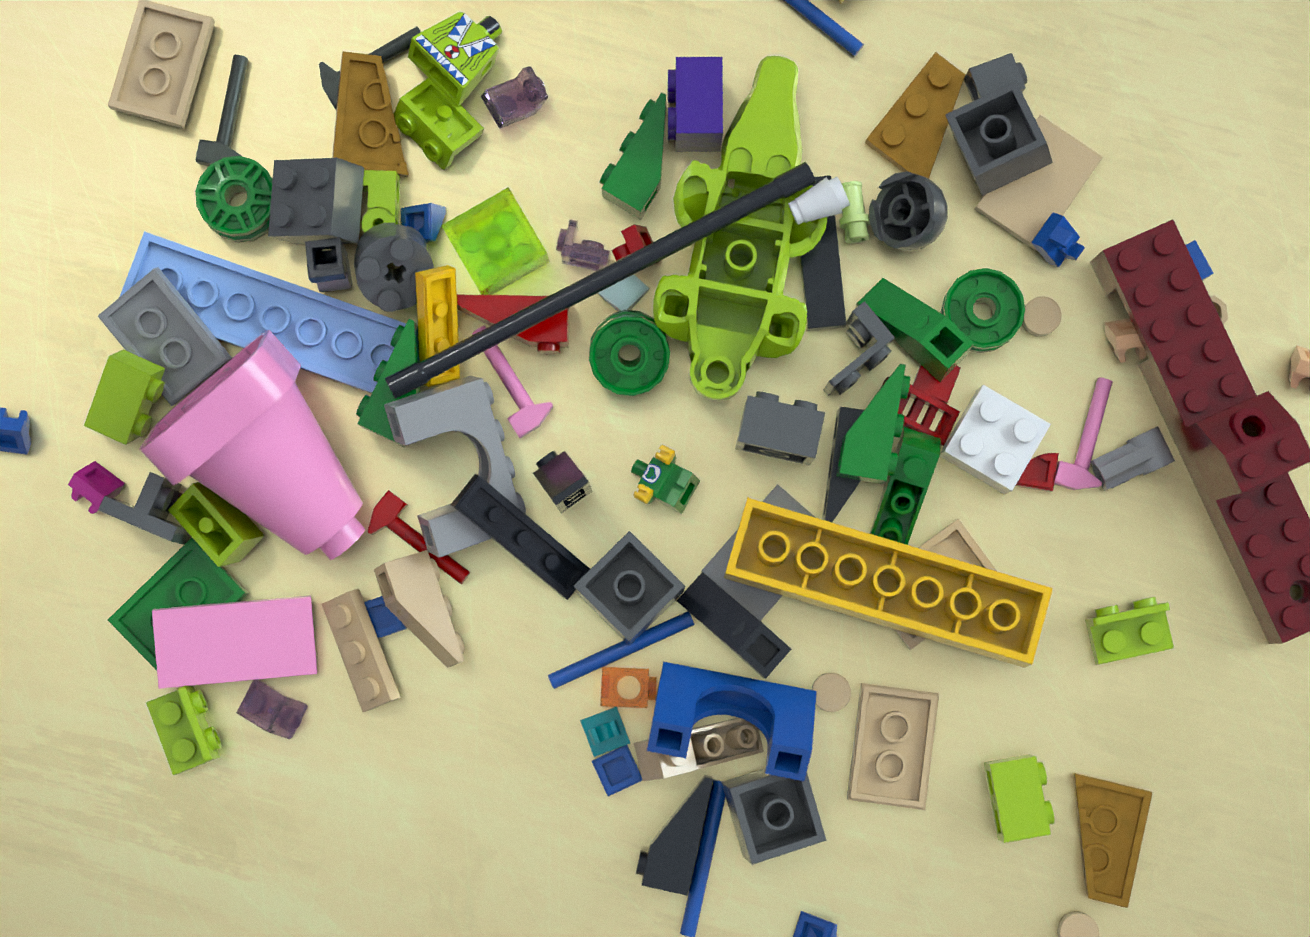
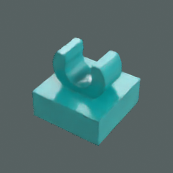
(605, 731)

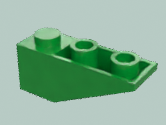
(639, 170)
(919, 328)
(371, 408)
(868, 444)
(906, 490)

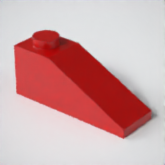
(546, 336)

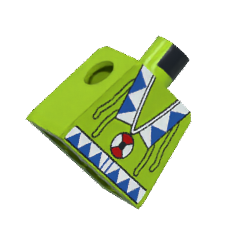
(456, 53)

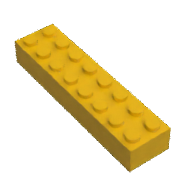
(888, 583)

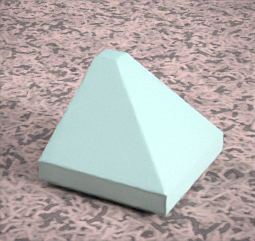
(625, 293)

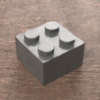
(999, 138)
(316, 200)
(780, 428)
(629, 588)
(772, 815)

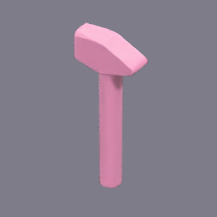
(530, 414)
(1076, 475)

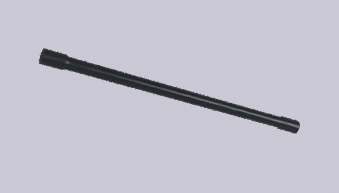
(779, 188)

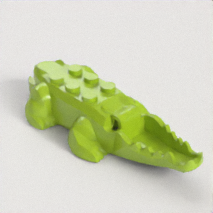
(736, 277)

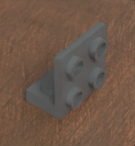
(867, 331)

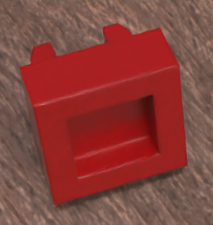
(635, 238)

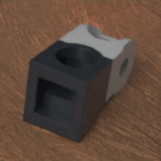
(328, 267)

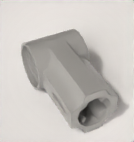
(1140, 456)

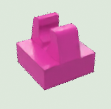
(93, 484)

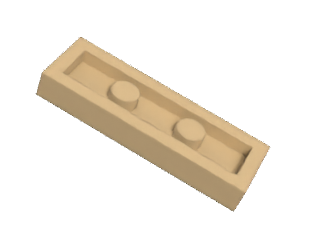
(360, 650)

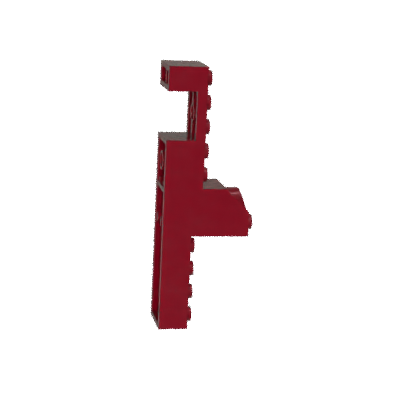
(1205, 406)

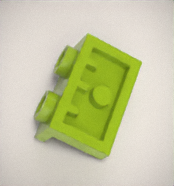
(436, 123)
(1129, 632)
(184, 729)

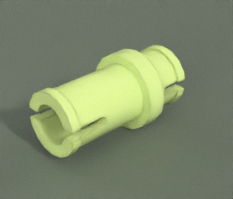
(854, 216)

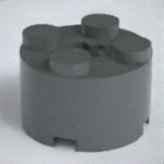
(384, 245)

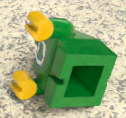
(664, 481)

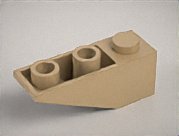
(415, 598)
(707, 747)

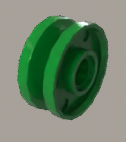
(217, 188)
(996, 291)
(622, 375)

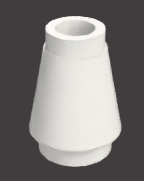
(820, 201)

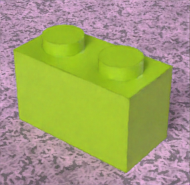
(125, 397)
(216, 525)
(1019, 798)

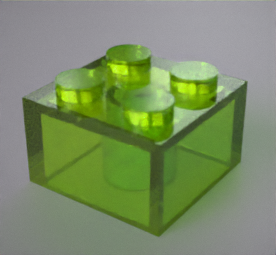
(496, 243)

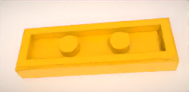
(437, 316)

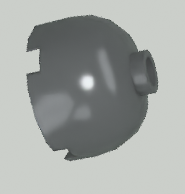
(908, 211)

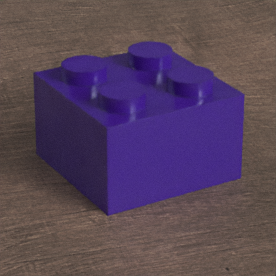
(698, 101)

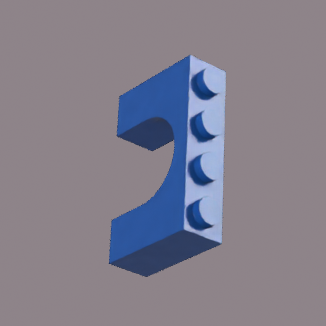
(779, 710)

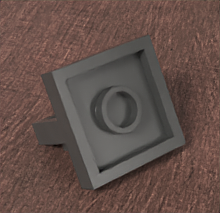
(150, 509)

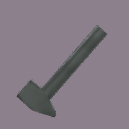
(330, 77)
(212, 151)

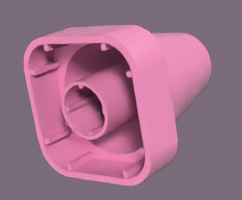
(261, 450)

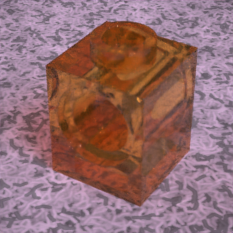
(609, 687)

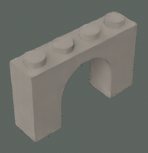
(465, 408)

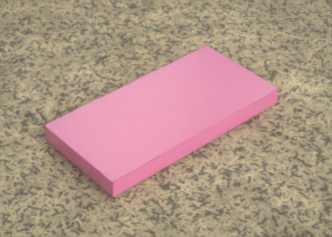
(234, 641)

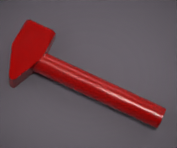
(387, 514)

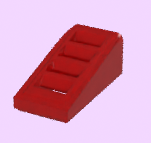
(920, 398)

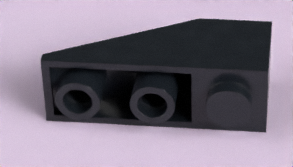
(734, 625)

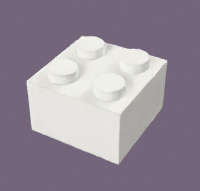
(994, 439)

